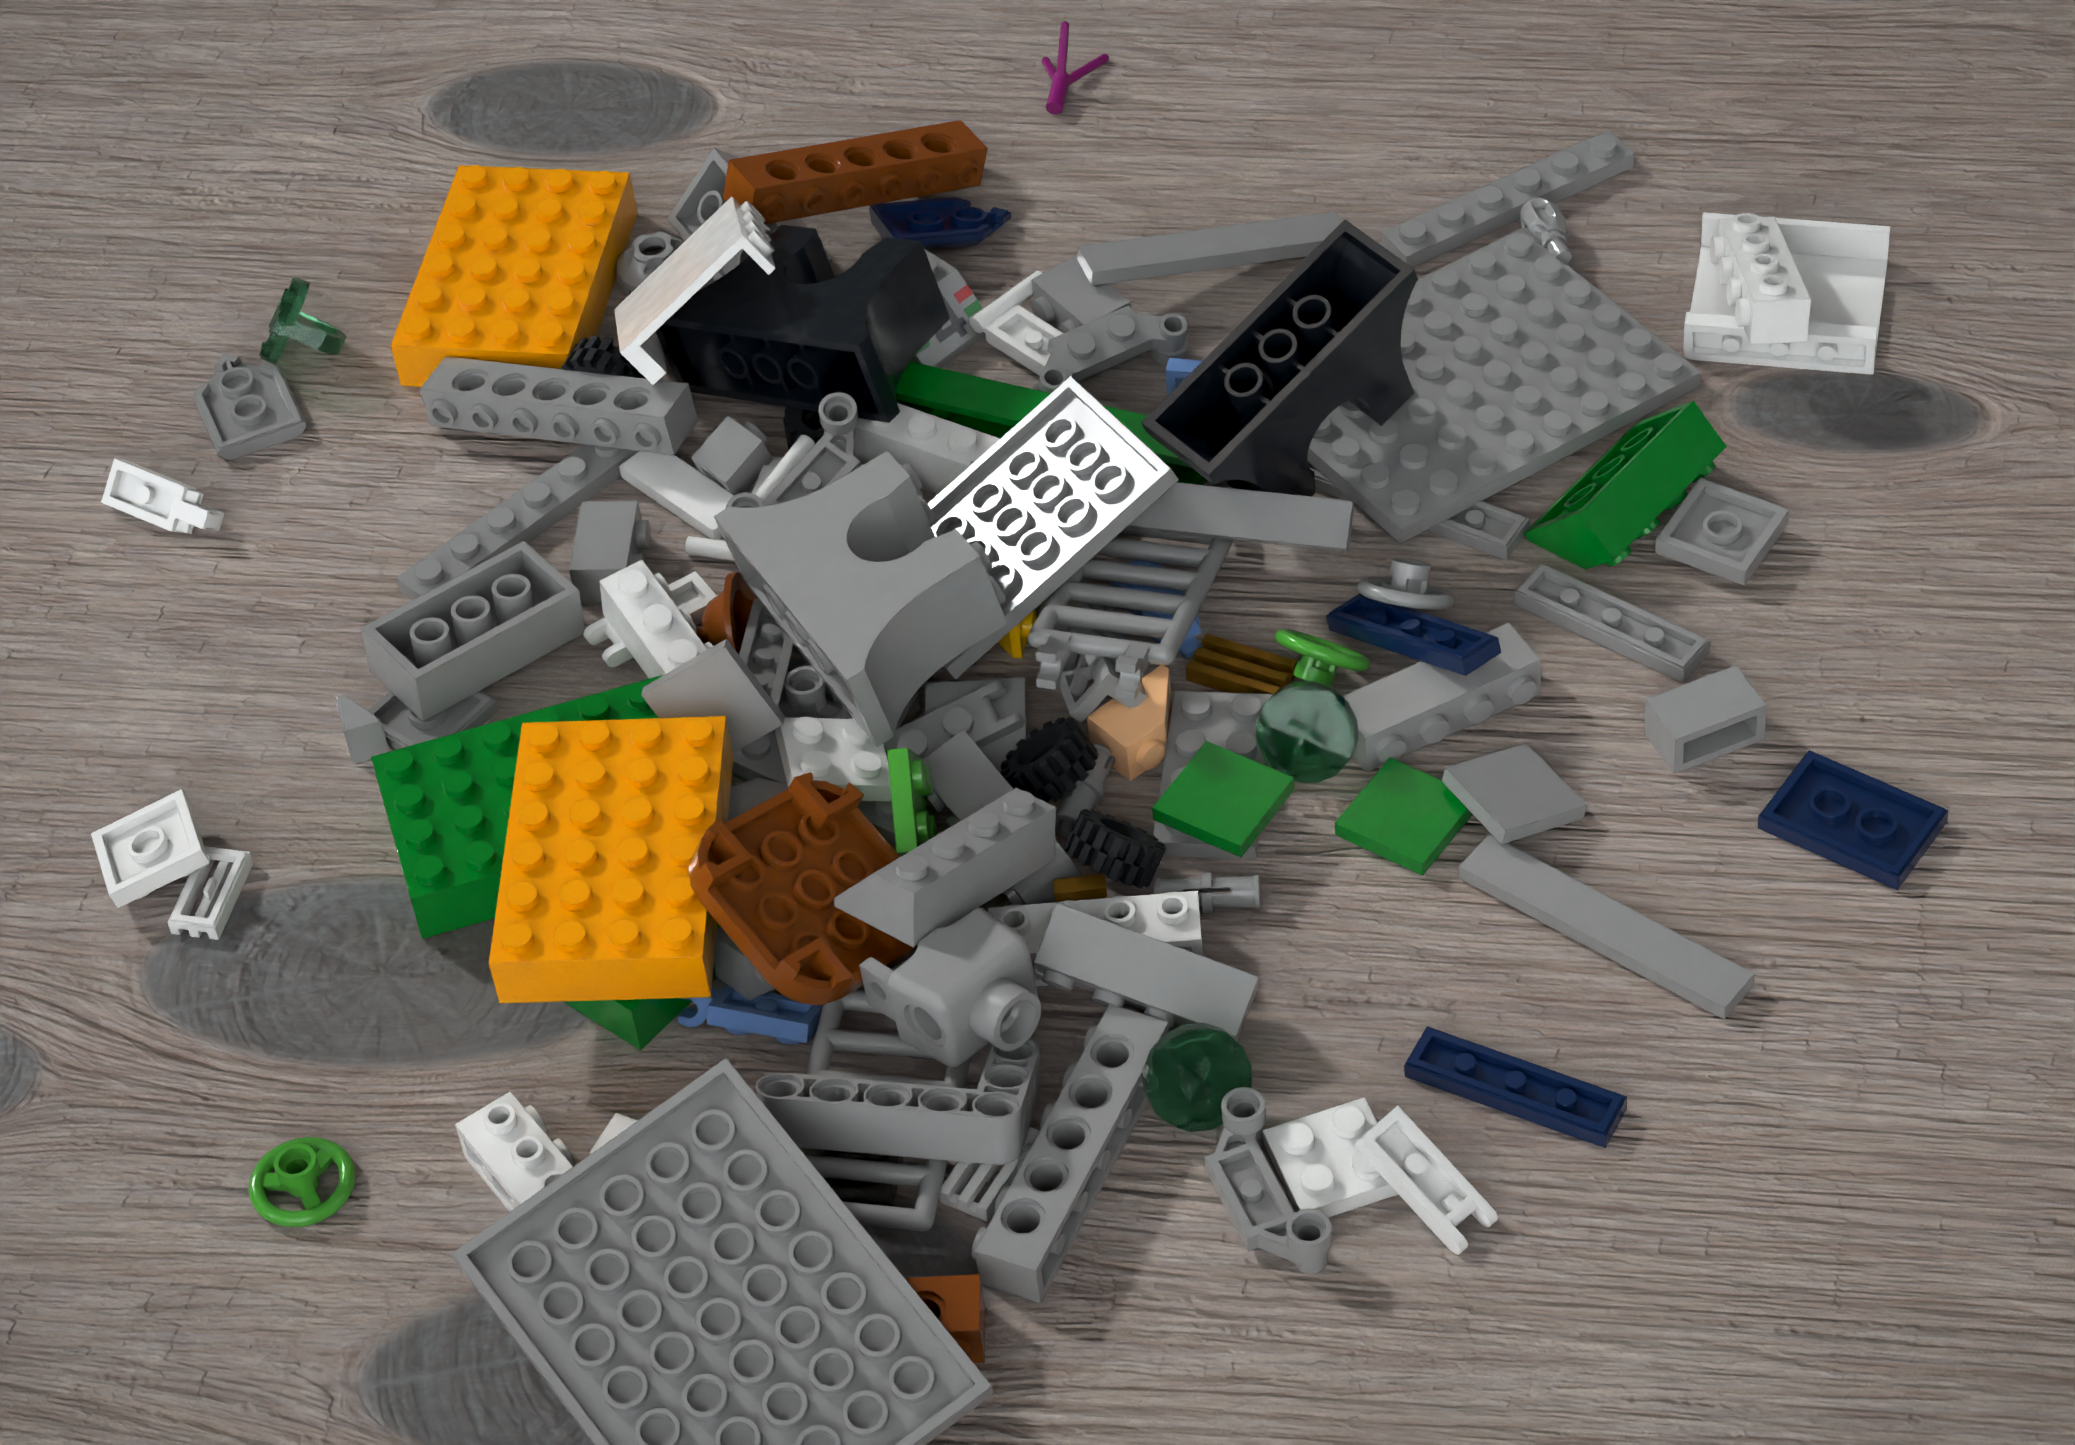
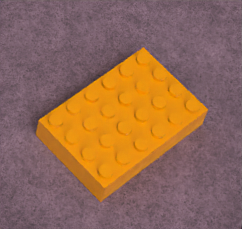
(515, 268)
(601, 858)

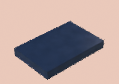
(1853, 819)

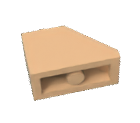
(1138, 733)

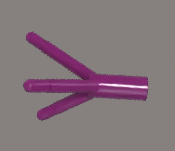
(1060, 78)

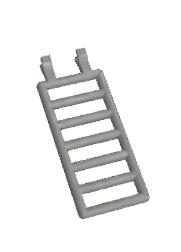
(1131, 656)
(927, 1176)

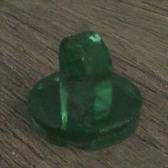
(293, 324)
(1307, 731)
(1192, 1073)

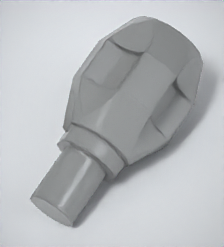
(1546, 226)

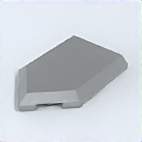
(247, 407)

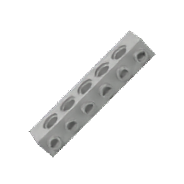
(559, 405)
(1069, 1157)

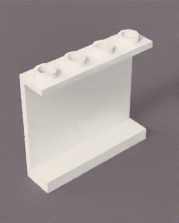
(682, 275)
(1846, 283)

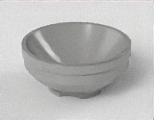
(635, 267)

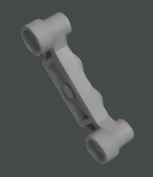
(1111, 342)
(824, 463)
(1254, 1194)

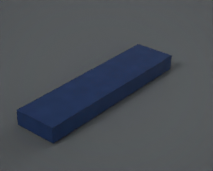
(1414, 634)
(1516, 1087)

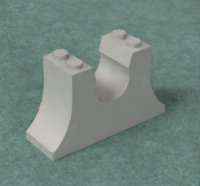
(867, 586)

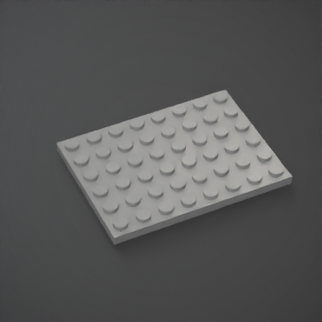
(1507, 376)
(717, 1292)

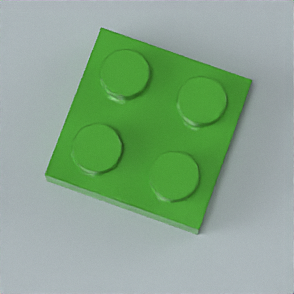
(909, 785)

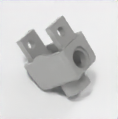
(960, 990)

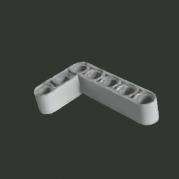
(912, 1119)

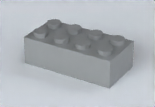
(473, 630)

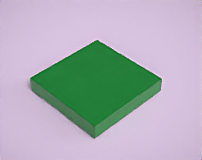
(1223, 799)
(1403, 817)

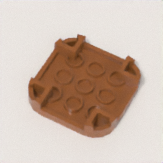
(775, 886)

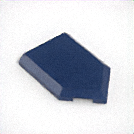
(937, 221)

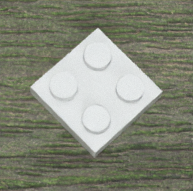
(834, 753)
(149, 848)
(1320, 1161)

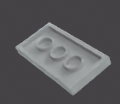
(1219, 719)

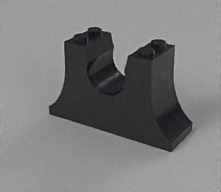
(806, 330)
(1293, 360)

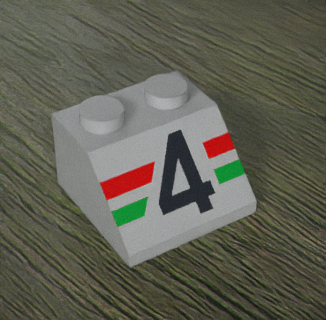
(957, 332)

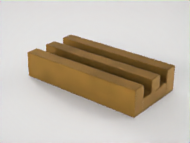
(1243, 662)

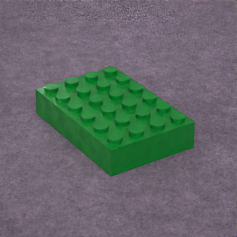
(454, 802)

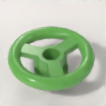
(1320, 656)
(297, 1170)

